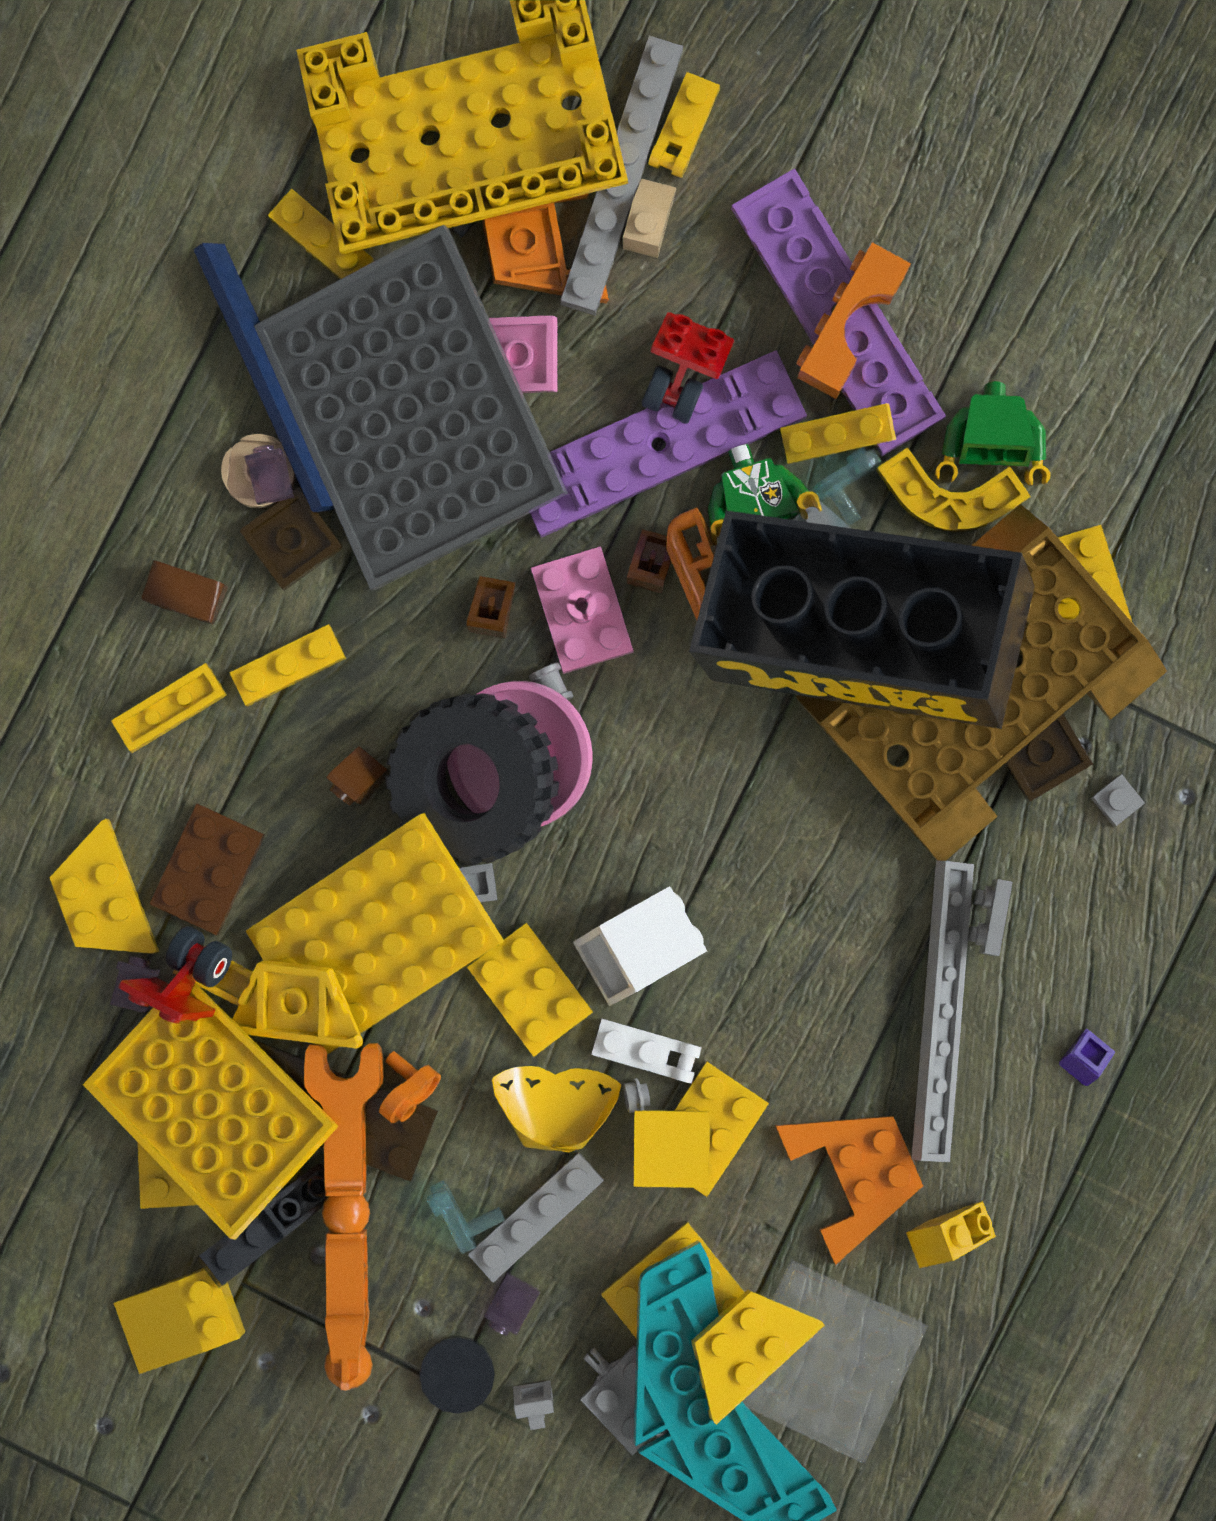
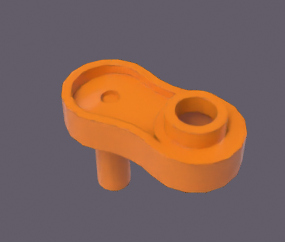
(403, 1099)

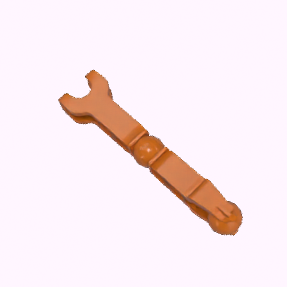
(345, 1209)

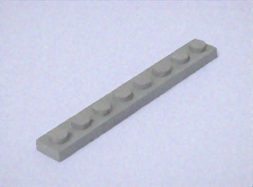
(613, 204)
(942, 1011)

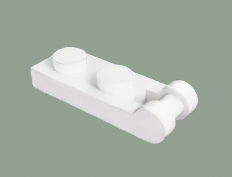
(644, 1050)

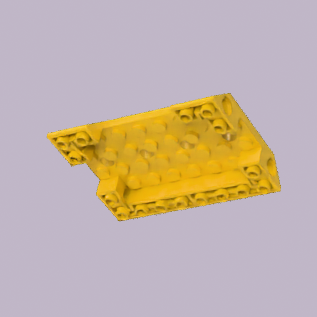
(473, 166)

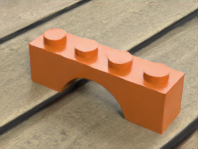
(874, 282)

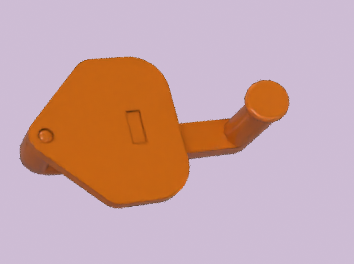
(685, 565)

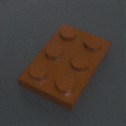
(207, 869)

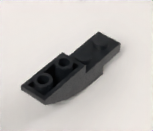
(271, 1225)

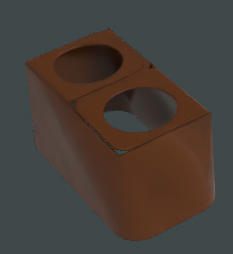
(184, 592)

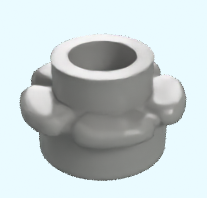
(636, 1095)

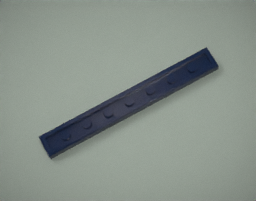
(241, 320)

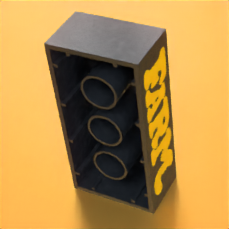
(864, 618)

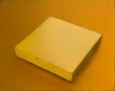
(671, 1148)

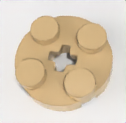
(236, 472)

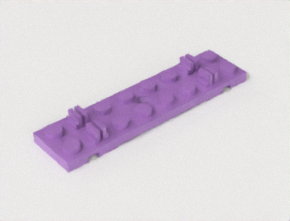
(808, 270)
(620, 457)

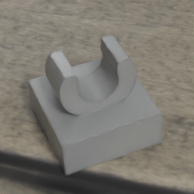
(533, 1402)

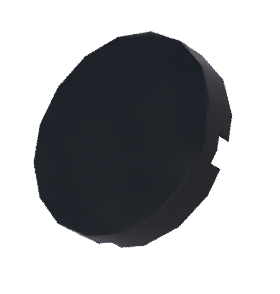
(457, 1374)

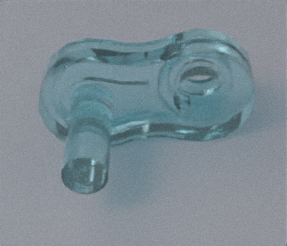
(832, 486)
(444, 1203)

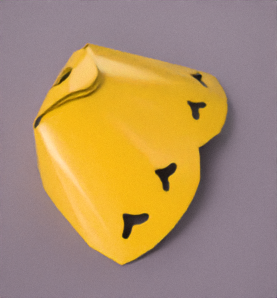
(554, 1108)

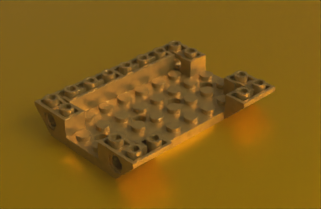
(1060, 664)

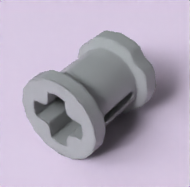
(550, 677)

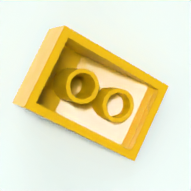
(178, 1320)

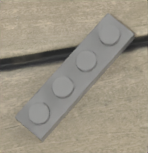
(536, 1217)

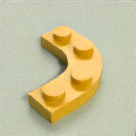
(950, 509)

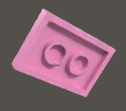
(530, 349)
(582, 610)

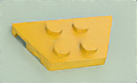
(101, 896)
(297, 1005)
(747, 1347)

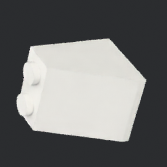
(640, 946)

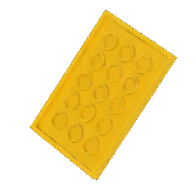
(384, 924)
(211, 1111)

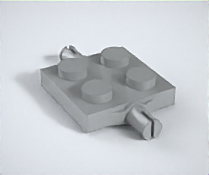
(614, 1396)

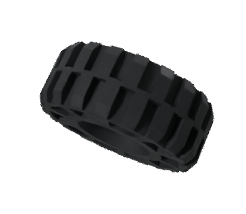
(516, 750)

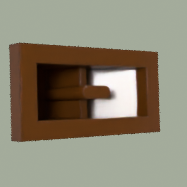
(649, 562)
(491, 607)

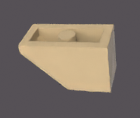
(648, 218)

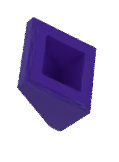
(1087, 1058)

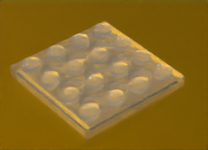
(847, 1372)

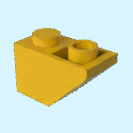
(951, 1235)

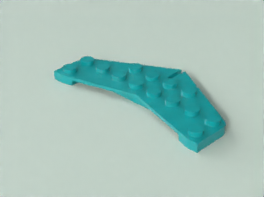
(728, 1462)

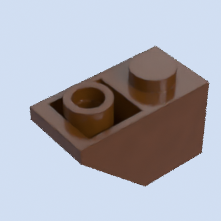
(357, 777)

